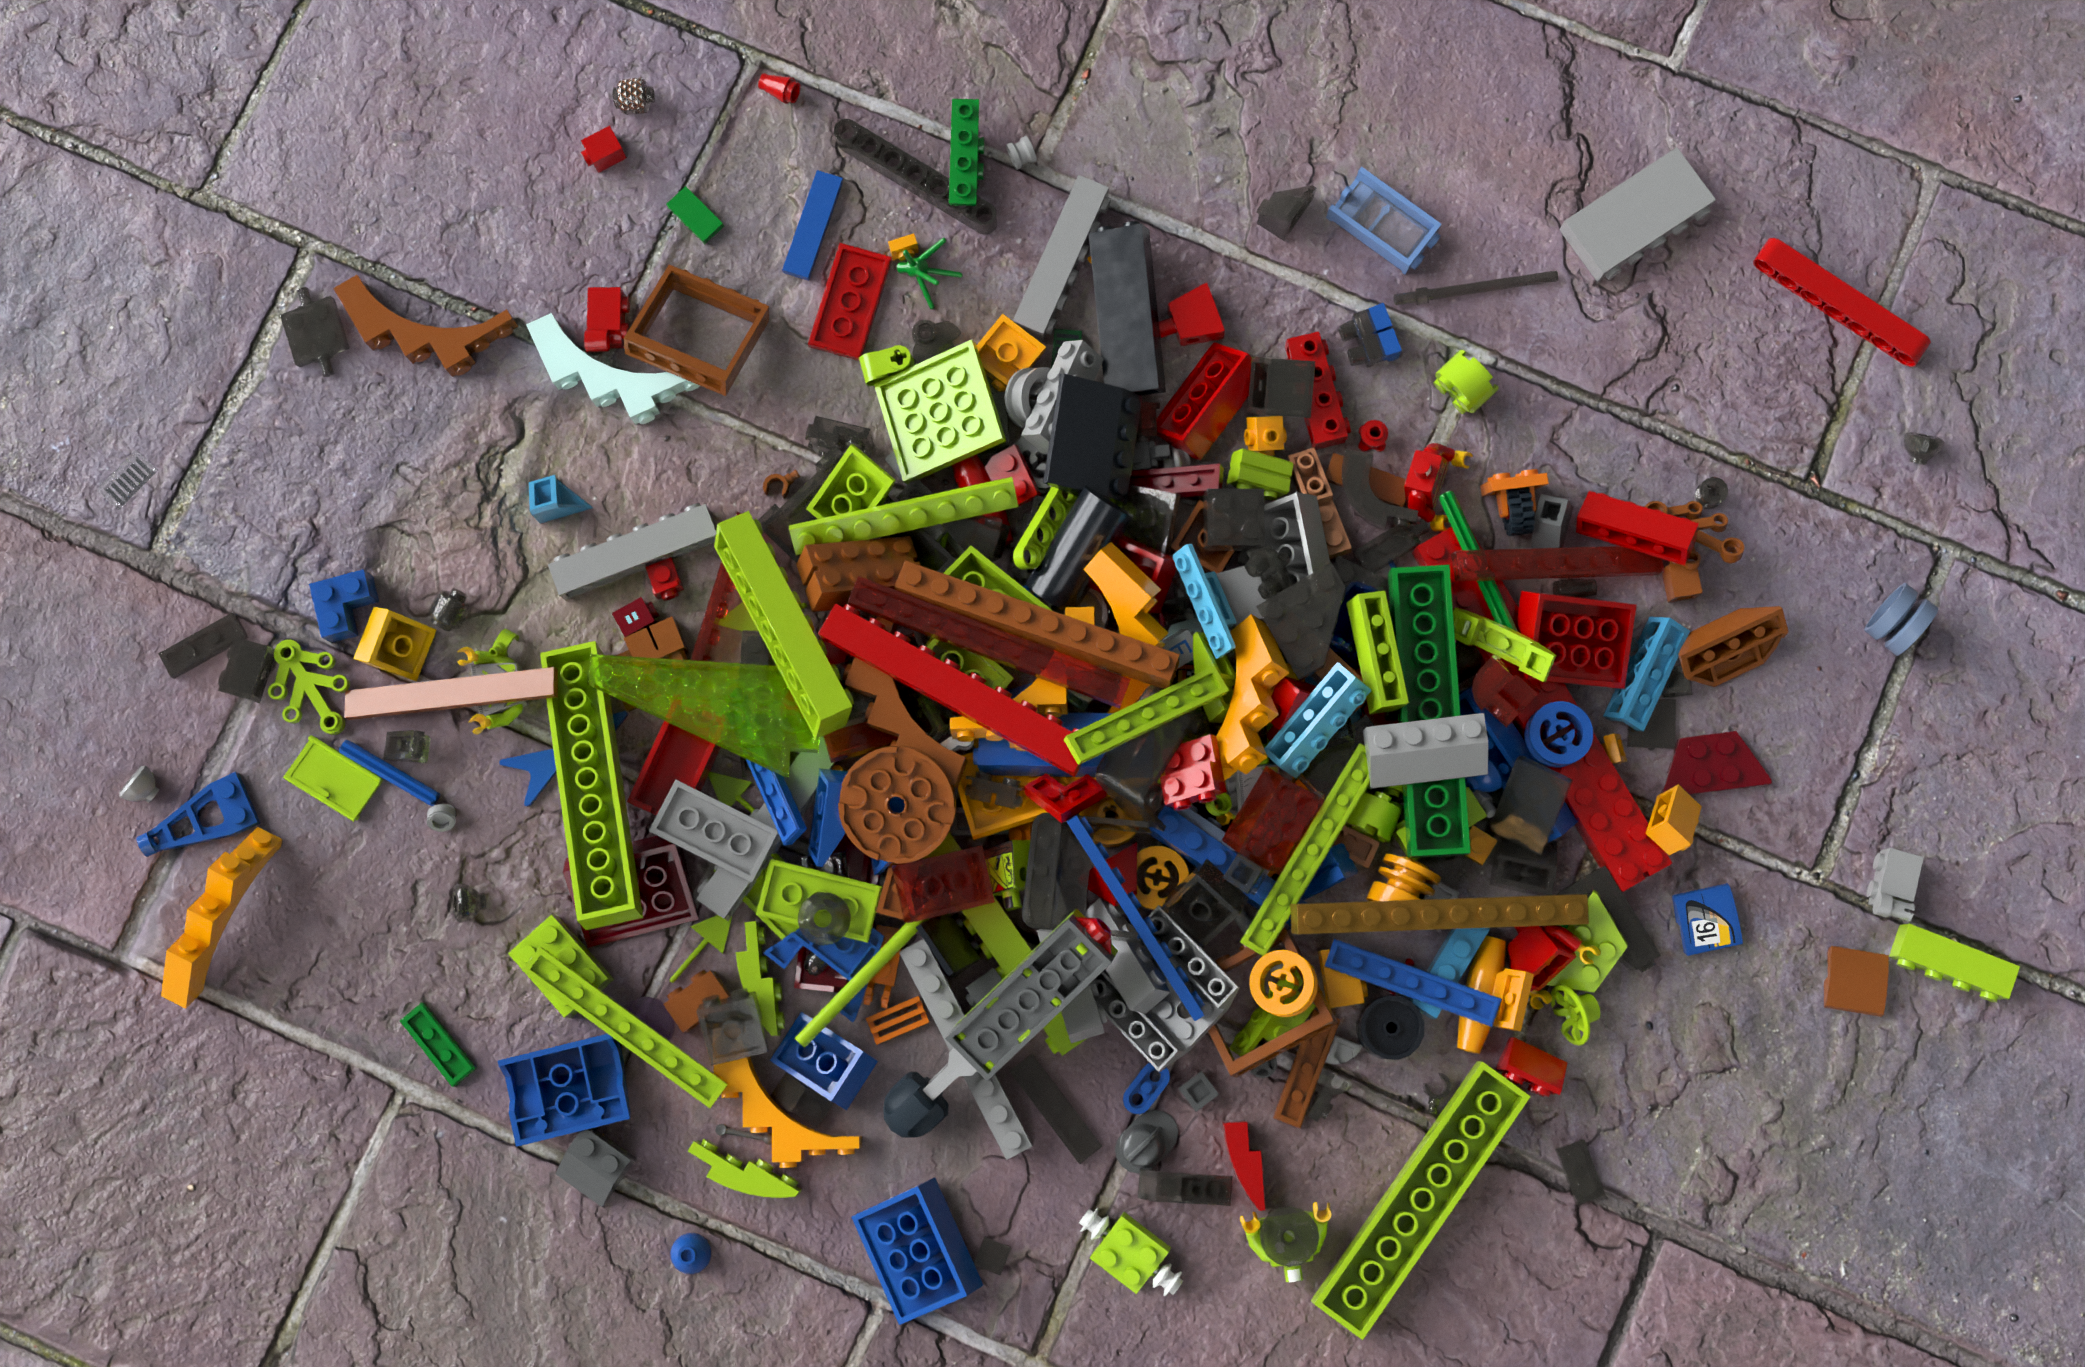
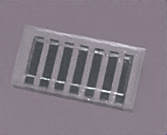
(127, 479)

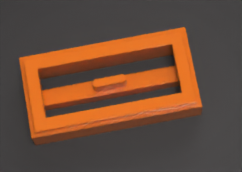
(875, 1029)

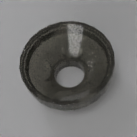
(840, 918)

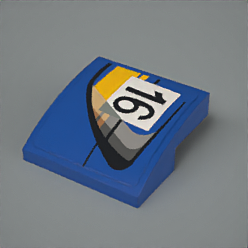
(1707, 919)

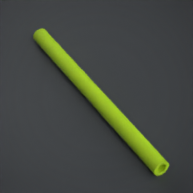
(855, 985)

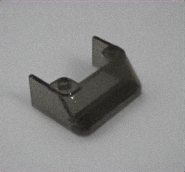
(1132, 769)

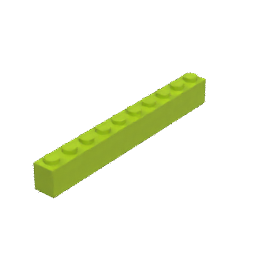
(1007, 947)

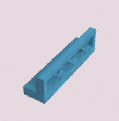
(1649, 673)

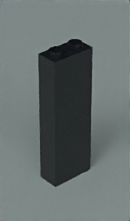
(1127, 308)

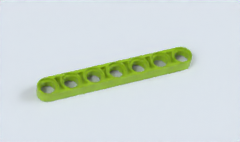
(1047, 525)

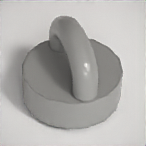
(1179, 459)
(441, 817)

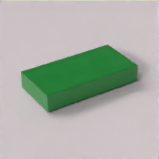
(694, 215)

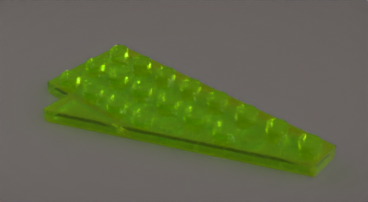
(724, 703)

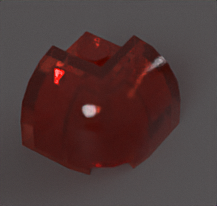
(1502, 690)

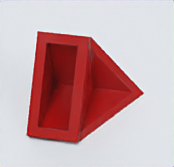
(1127, 865)

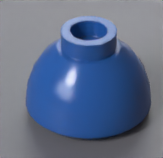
(1486, 783)
(690, 1253)

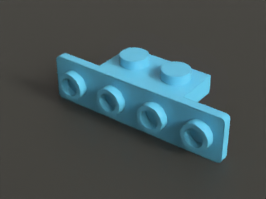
(1207, 599)

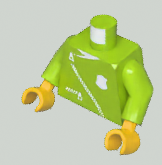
(1292, 1273)

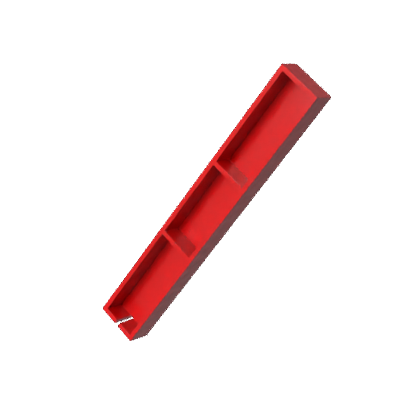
(1597, 797)

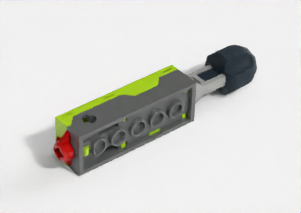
(1005, 1019)

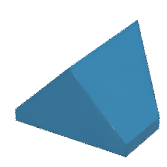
(552, 500)

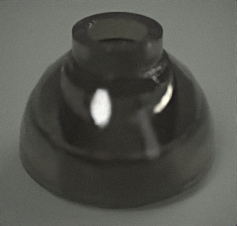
(1922, 447)
(467, 902)

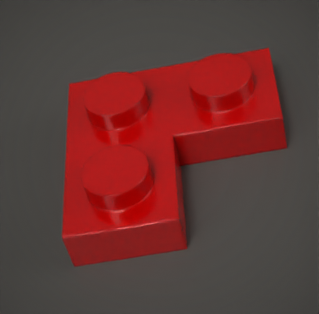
(1064, 801)

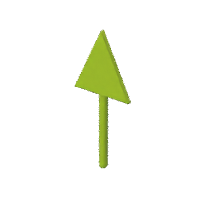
(740, 619)
(730, 789)
(713, 931)

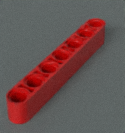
(1841, 302)

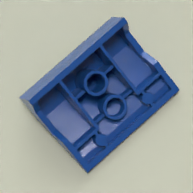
(566, 1089)

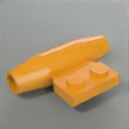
(1510, 985)

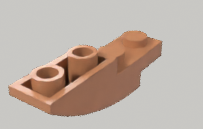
(1312, 480)

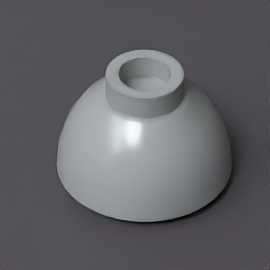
(140, 786)

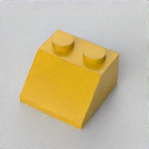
(395, 643)

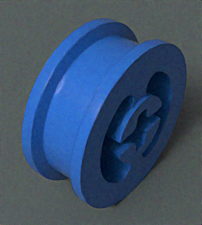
(1569, 752)

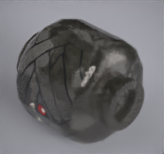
(449, 609)

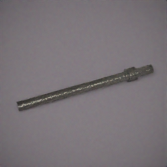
(1423, 294)

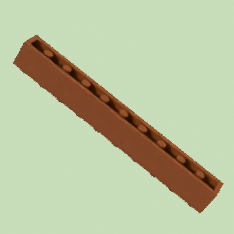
(1042, 626)

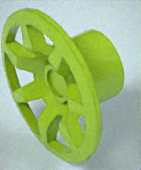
(1578, 1011)

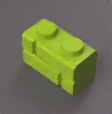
(1260, 471)

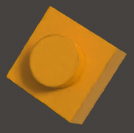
(904, 243)
(1614, 748)
(1480, 845)

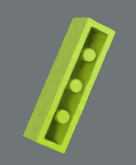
(1377, 652)
(1955, 962)

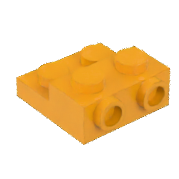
(1007, 350)

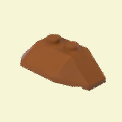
(1732, 644)

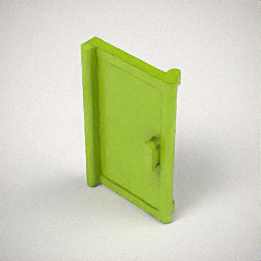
(327, 772)

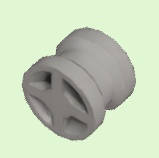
(1021, 152)

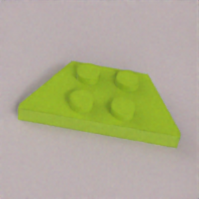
(1599, 933)

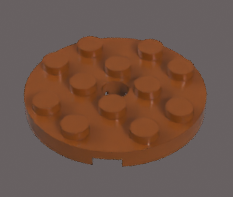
(867, 810)

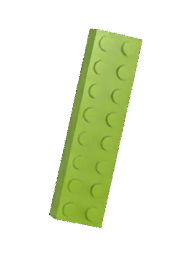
(783, 624)

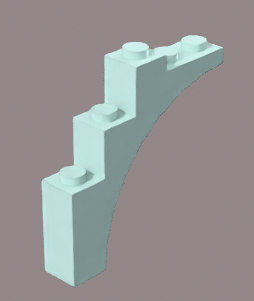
(604, 384)

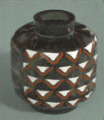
(633, 96)

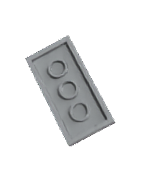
(714, 831)

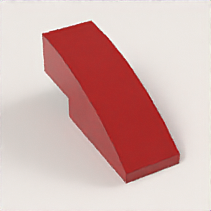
(1245, 1162)

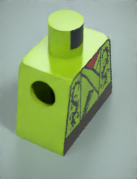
(1008, 870)

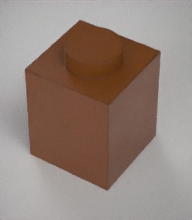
(1681, 583)

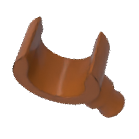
(787, 480)

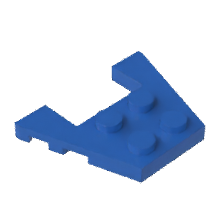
(844, 956)

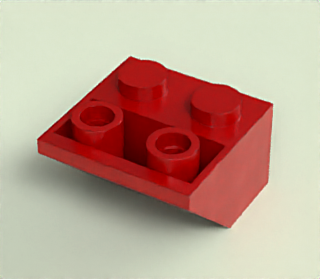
(1530, 1065)

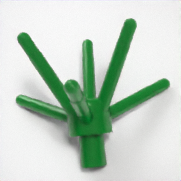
(919, 268)

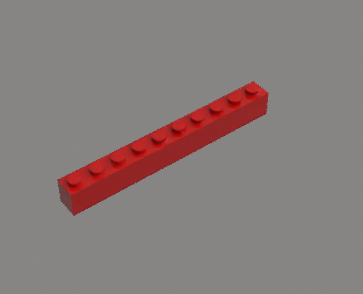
(949, 686)

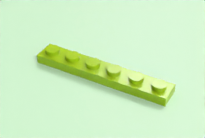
(1146, 715)

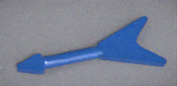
(542, 765)

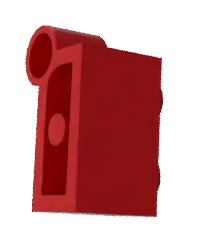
(606, 319)

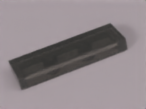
(202, 645)

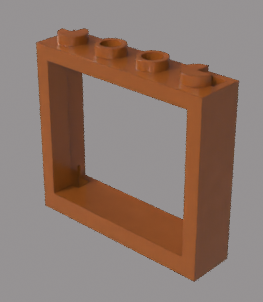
(682, 364)
(1283, 1042)

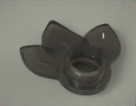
(939, 341)

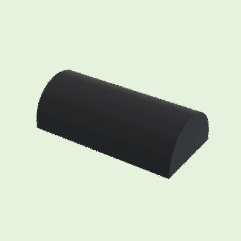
(1084, 532)

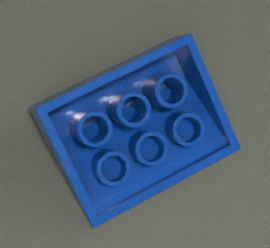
(917, 1251)

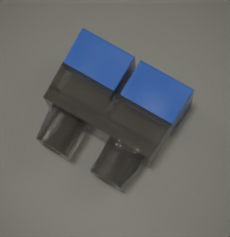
(1374, 337)

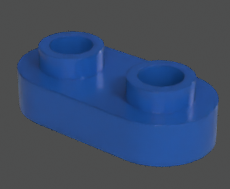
(1147, 1088)

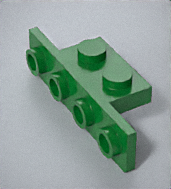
(964, 153)

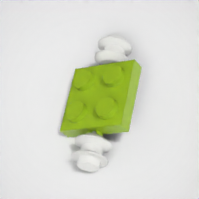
(1130, 1252)

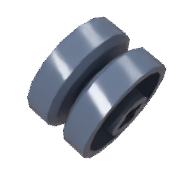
(1901, 619)

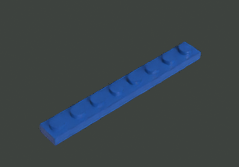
(1144, 927)

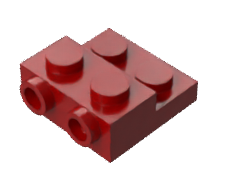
(1193, 774)

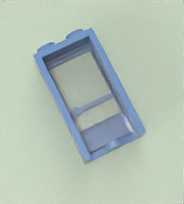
(1385, 221)

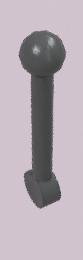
(722, 1129)

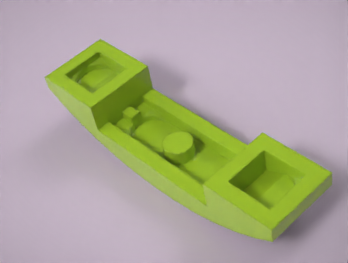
(1503, 641)

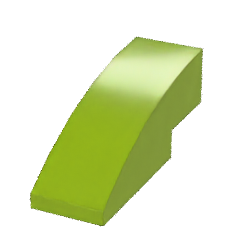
(1204, 659)

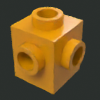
(1265, 434)

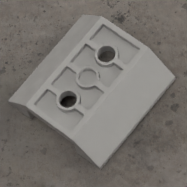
(1163, 1032)

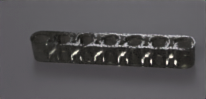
(908, 165)

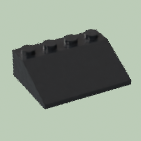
(1093, 438)

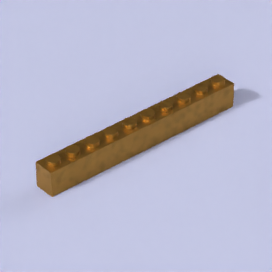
(1439, 914)

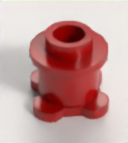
(1373, 443)

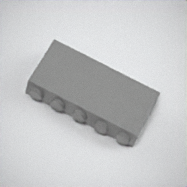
(1638, 215)

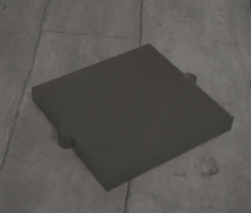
(1660, 729)

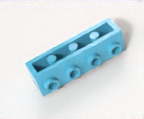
(1317, 720)

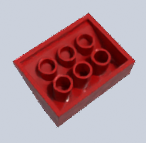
(1584, 634)

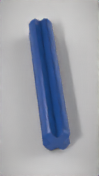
(389, 772)

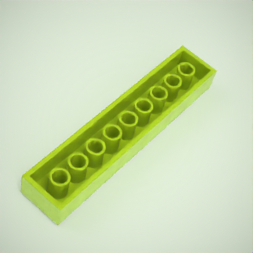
(591, 793)
(1420, 1199)

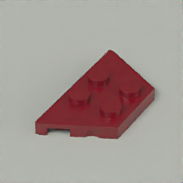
(1714, 764)

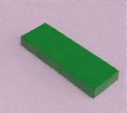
(438, 1044)

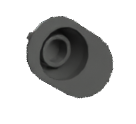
(1146, 1141)

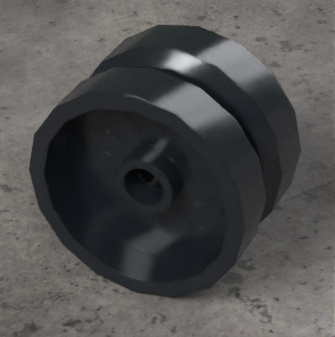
(1393, 1010)

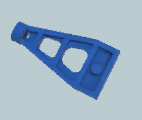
(235, 807)

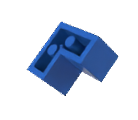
(335, 600)

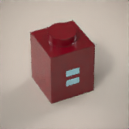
(636, 616)

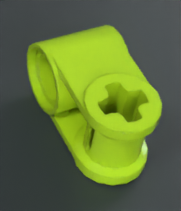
(884, 363)

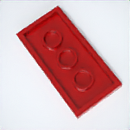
(850, 301)

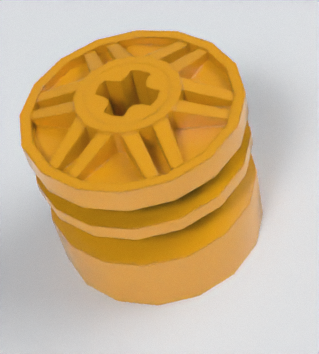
(1404, 881)

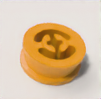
(1162, 855)
(1291, 962)

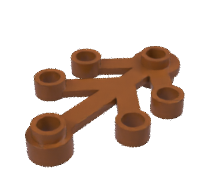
(1728, 545)

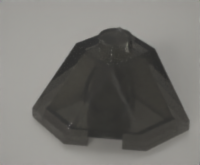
(1284, 210)

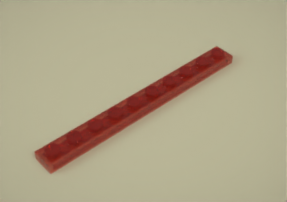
(989, 642)

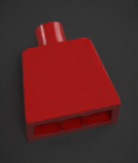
(1193, 318)
(1287, 698)

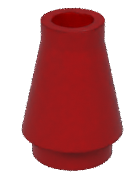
(781, 87)

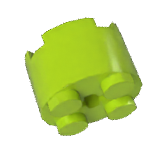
(1465, 382)
(1375, 816)

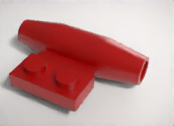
(1000, 466)

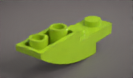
(751, 971)
(753, 1179)

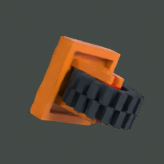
(1516, 498)

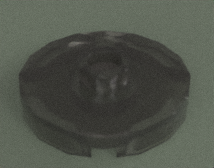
(1300, 1247)

